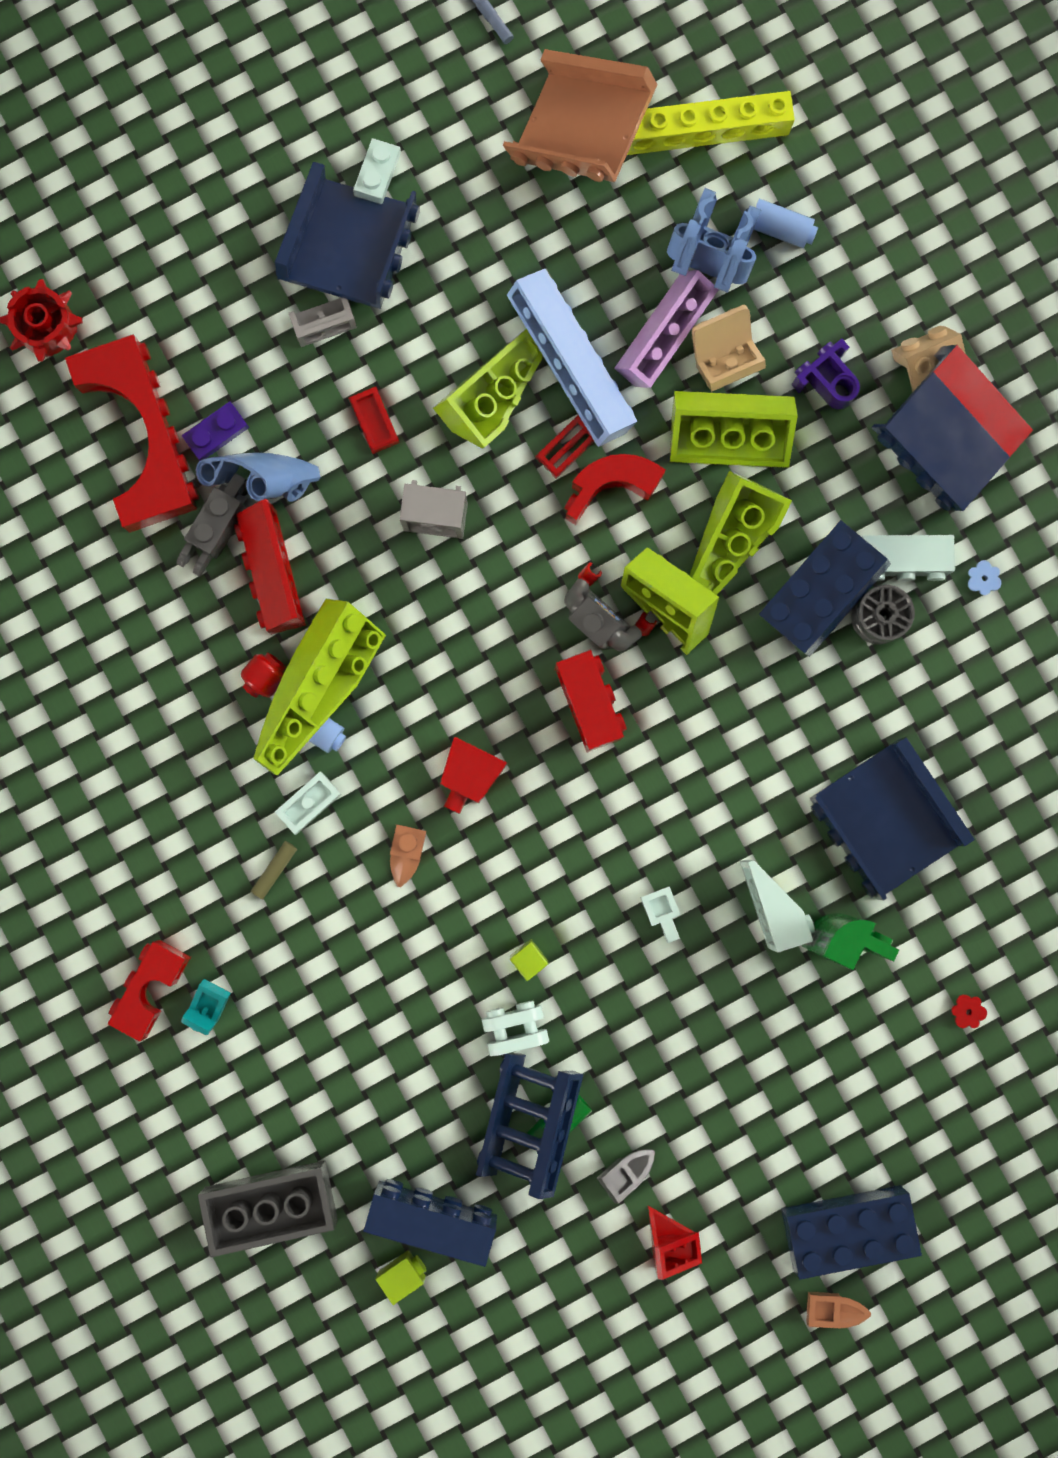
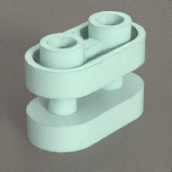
(525, 1014)

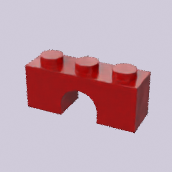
(133, 1012)

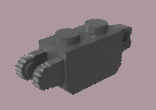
(214, 524)

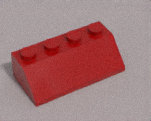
(270, 568)

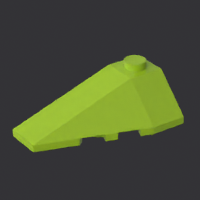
(486, 399)

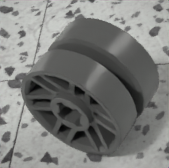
(892, 603)

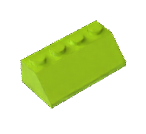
(732, 429)

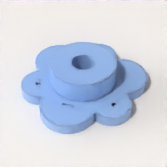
(984, 569)

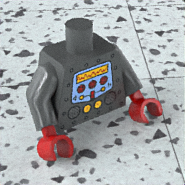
(598, 619)

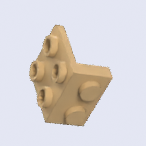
(726, 348)
(919, 353)

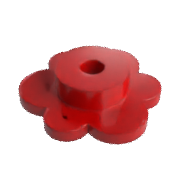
(976, 1014)

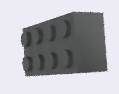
(268, 1208)

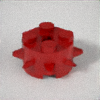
(31, 306)

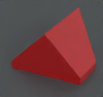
(673, 1245)

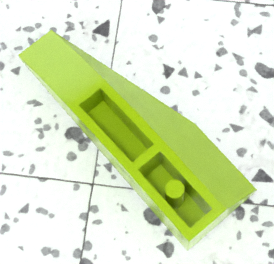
(317, 680)

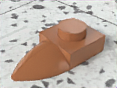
(406, 853)
(834, 1311)

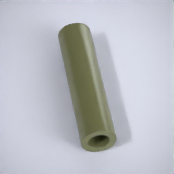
(274, 870)

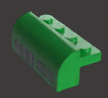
(845, 937)

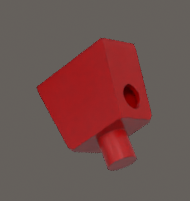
(469, 774)

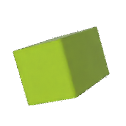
(528, 960)

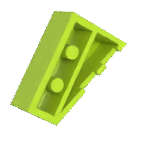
(671, 596)

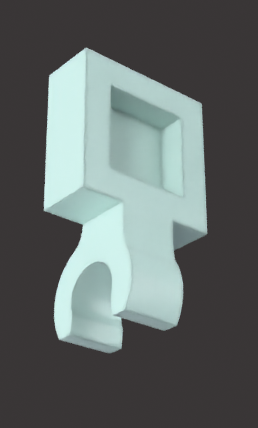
(661, 909)

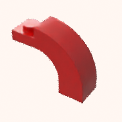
(617, 470)

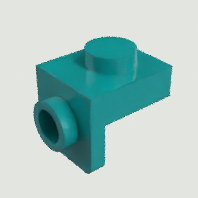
(206, 1007)

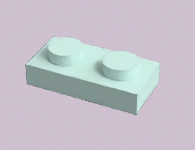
(377, 171)
(308, 803)

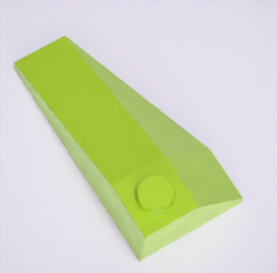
(736, 527)

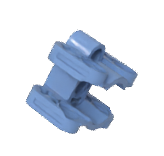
(712, 251)

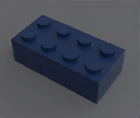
(825, 588)
(431, 1222)
(851, 1232)

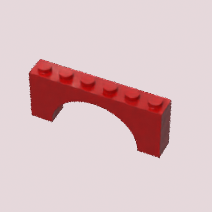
(163, 485)

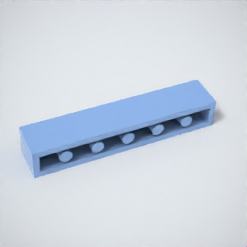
(571, 357)

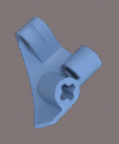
(269, 476)

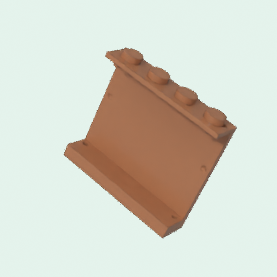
(584, 116)

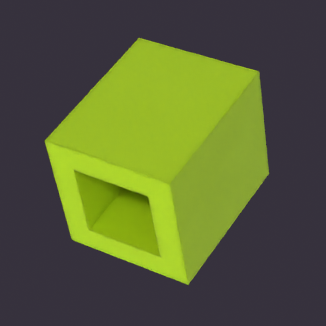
(401, 1276)

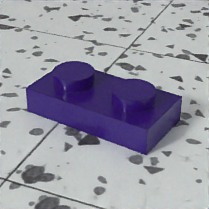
(215, 431)

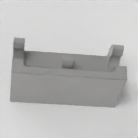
(323, 321)

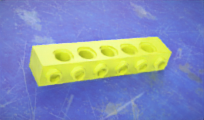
(714, 122)

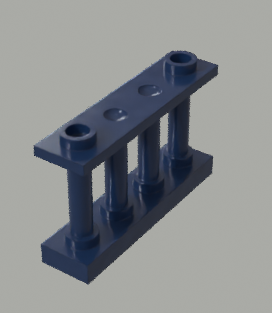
(557, 1121)

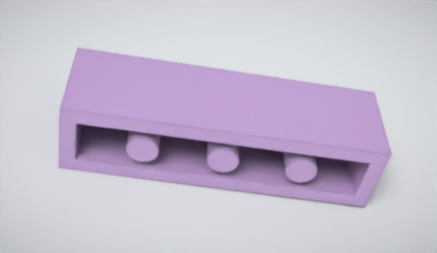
(666, 329)

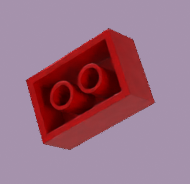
(590, 700)

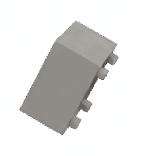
(433, 510)

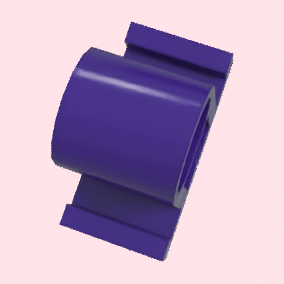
(827, 373)

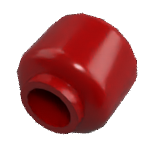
(262, 675)

